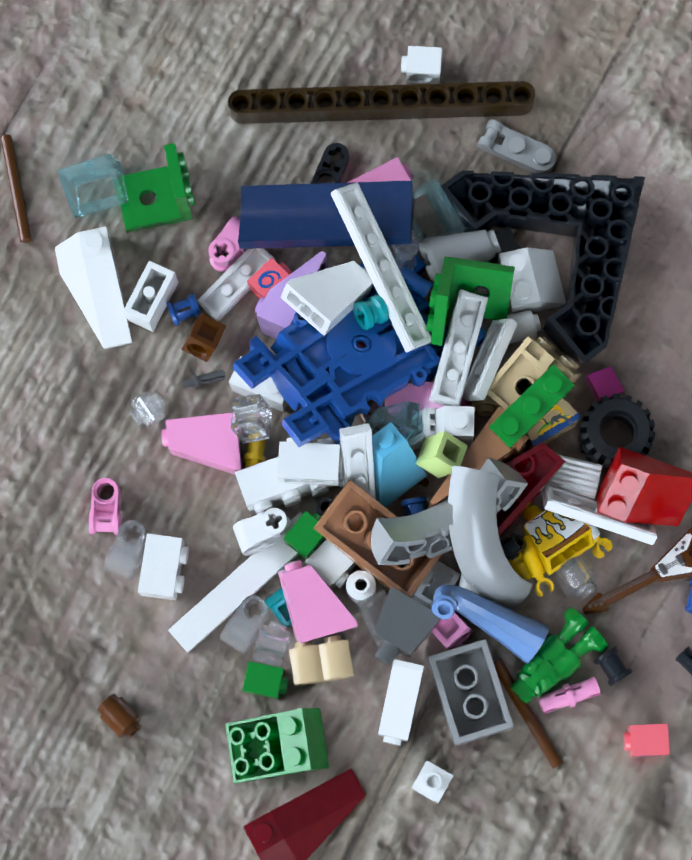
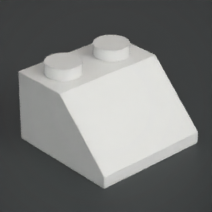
(535, 280)

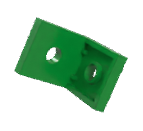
(171, 190)
(467, 275)

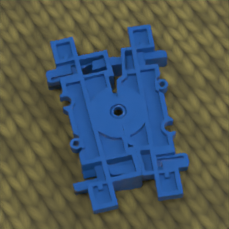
(335, 376)

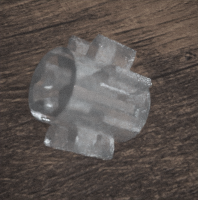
(147, 409)

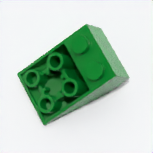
(277, 745)

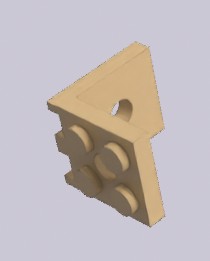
(529, 362)

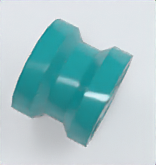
(371, 312)

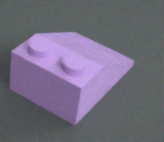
(273, 311)

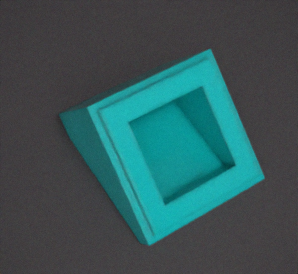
(278, 606)

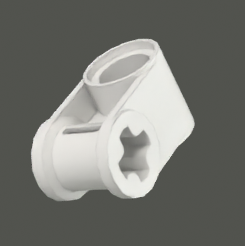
(258, 531)

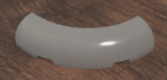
(427, 532)
(477, 538)

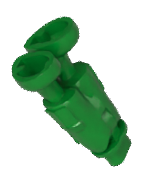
(556, 662)

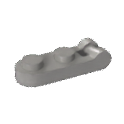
(517, 148)

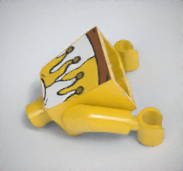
(554, 540)

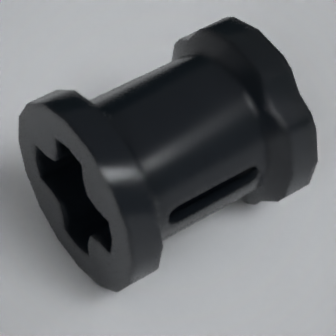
(613, 666)

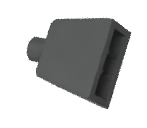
(402, 626)

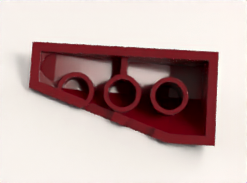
(537, 468)
(306, 821)

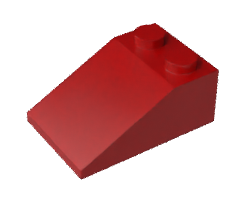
(644, 490)

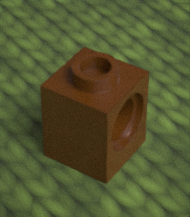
(203, 337)

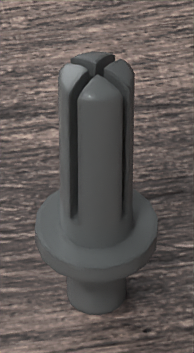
(204, 379)

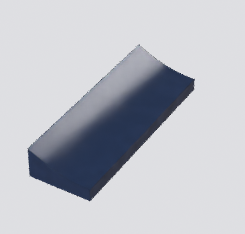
(309, 217)

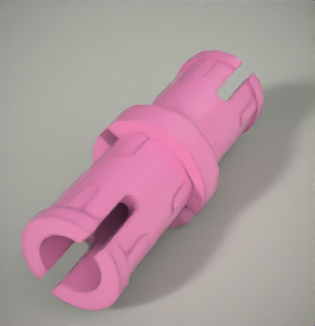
(569, 695)

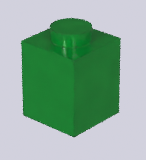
(303, 537)
(265, 681)

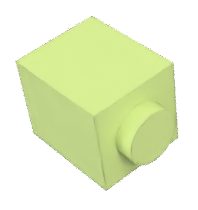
(441, 453)

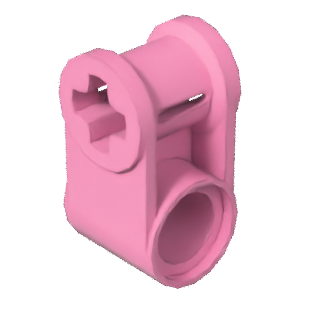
(226, 243)
(105, 510)

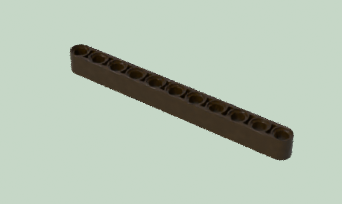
(393, 94)

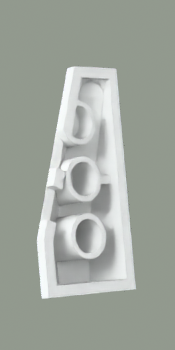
(92, 277)

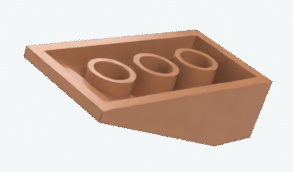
(483, 447)
(349, 528)

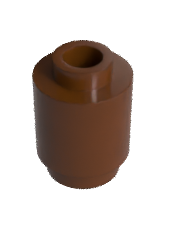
(119, 716)

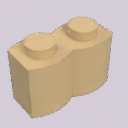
(322, 661)

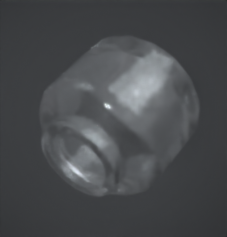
(577, 578)

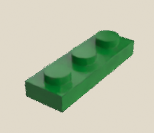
(531, 406)

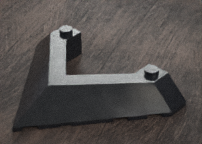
(591, 209)

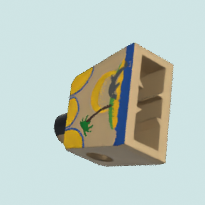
(554, 423)

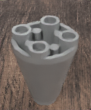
(467, 245)

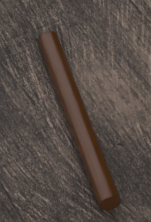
(15, 188)
(528, 716)

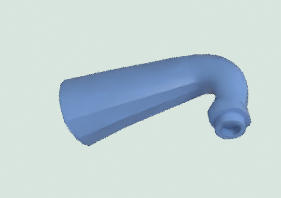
(511, 629)

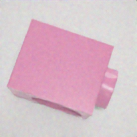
(452, 631)

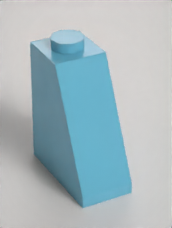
(393, 465)

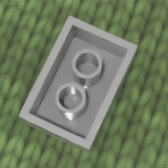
(470, 692)

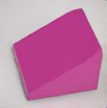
(604, 383)

